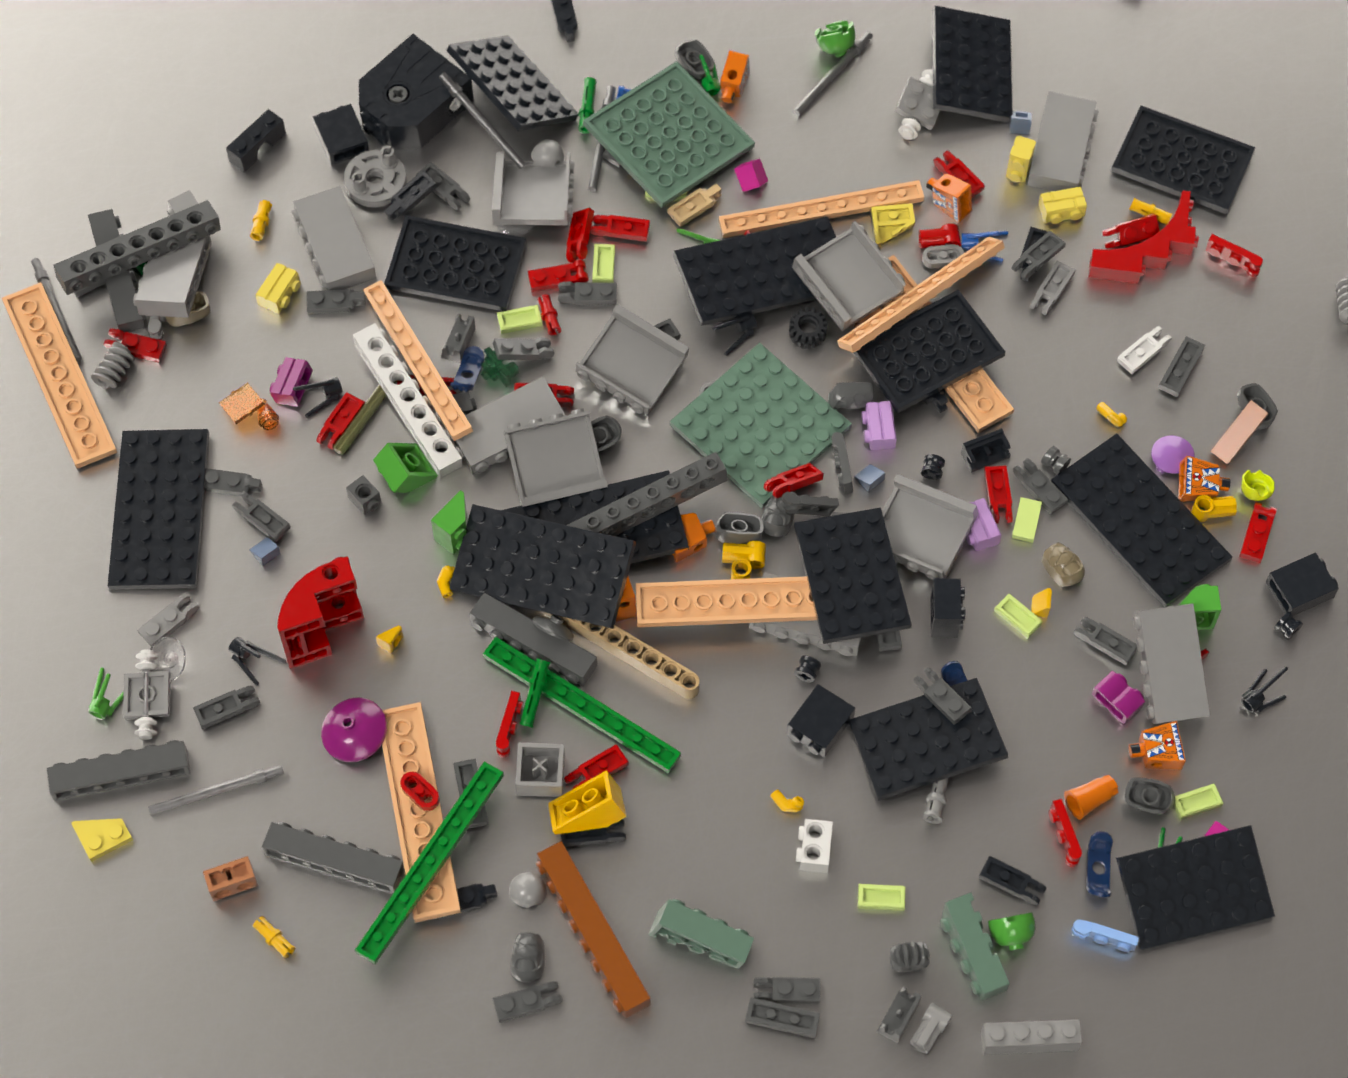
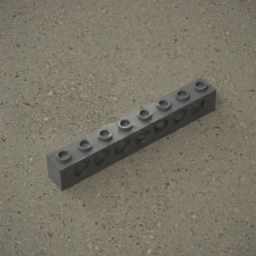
(137, 247)
(656, 497)

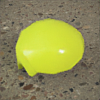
(1257, 485)

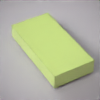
(603, 263)
(519, 319)
(1026, 520)
(1018, 616)
(1197, 801)
(881, 897)

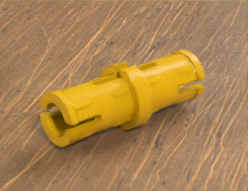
(1147, 209)
(261, 220)
(273, 937)

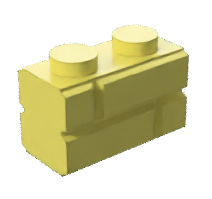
(1020, 159)
(1062, 205)
(278, 288)

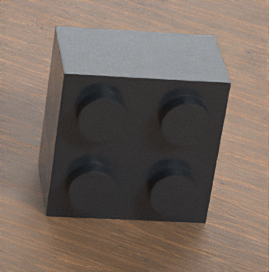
(947, 608)

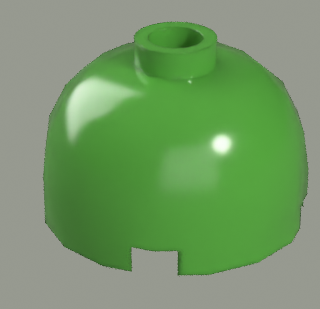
(836, 38)
(1012, 930)

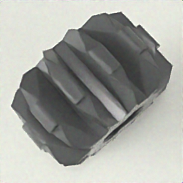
(909, 956)

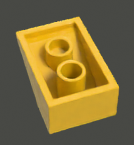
(588, 806)

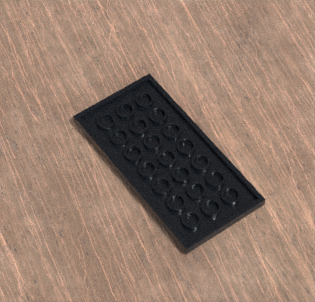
(750, 270)
(158, 509)
(1141, 520)
(654, 537)
(543, 566)

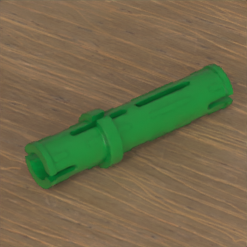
(587, 102)
(534, 692)

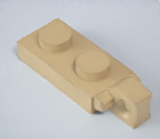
(694, 204)

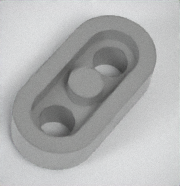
(941, 255)

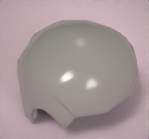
(547, 153)
(527, 890)

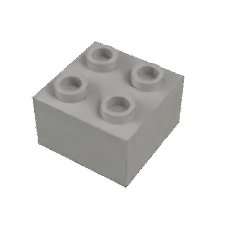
(540, 769)

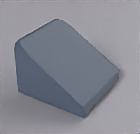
(1021, 122)
(870, 477)
(265, 551)

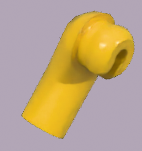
(1114, 418)
(443, 581)
(787, 805)

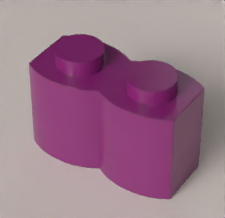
(1118, 697)

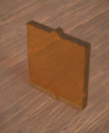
(241, 403)

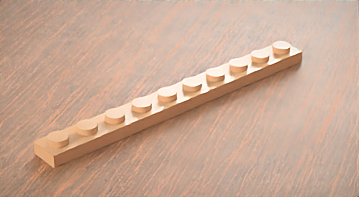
(830, 206)
(920, 294)
(418, 361)

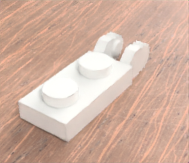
(1143, 350)

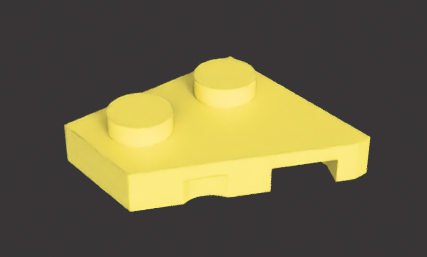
(891, 221)
(101, 836)

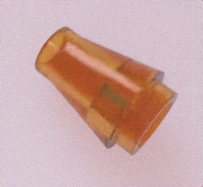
(267, 417)

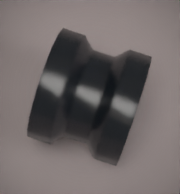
(932, 467)
(1288, 625)
(807, 669)

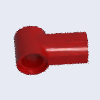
(946, 235)

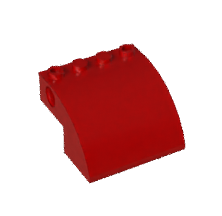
(311, 611)

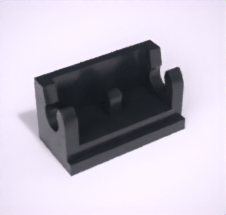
(986, 450)

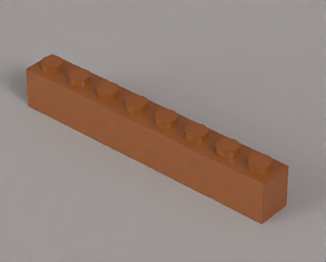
(593, 930)

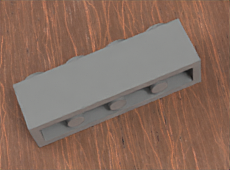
(1031, 1037)

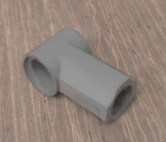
(933, 1023)

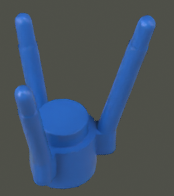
(969, 240)

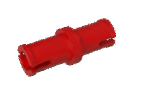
(549, 314)

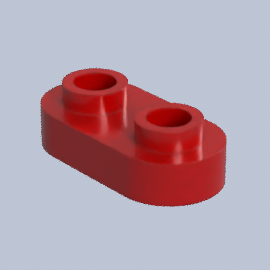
(421, 792)

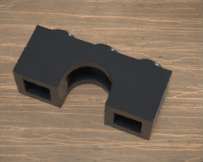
(244, 148)

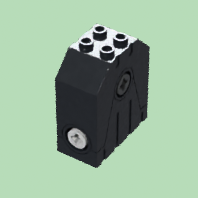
(406, 100)

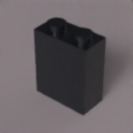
(340, 134)
(1302, 584)
(820, 721)

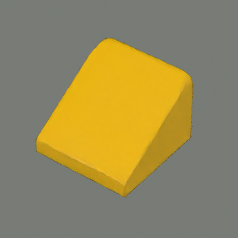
(1042, 603)
(390, 639)

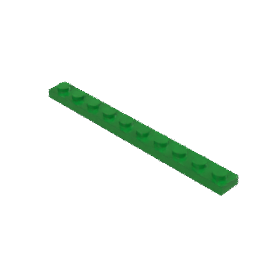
(585, 707)
(429, 863)

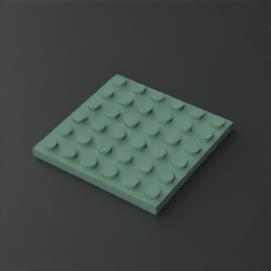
(668, 134)
(759, 422)

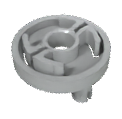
(371, 164)

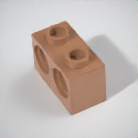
(230, 878)

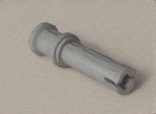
(936, 801)

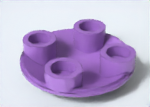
(1169, 452)

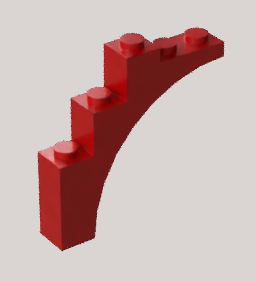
(1130, 262)

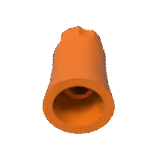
(1090, 796)

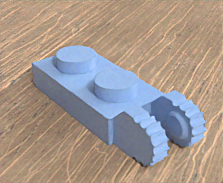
(1104, 935)

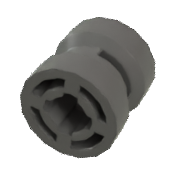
(1056, 460)

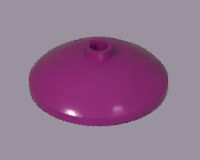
(359, 738)

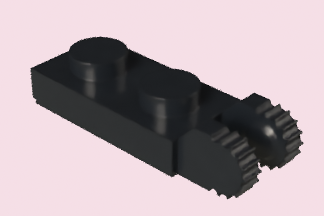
(594, 836)
(1011, 880)

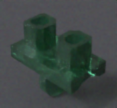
(496, 369)

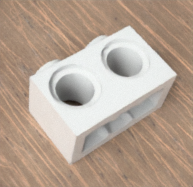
(818, 846)

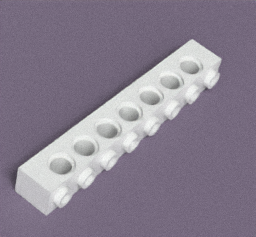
(374, 337)

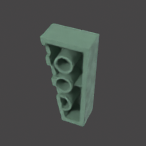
(701, 933)
(973, 947)

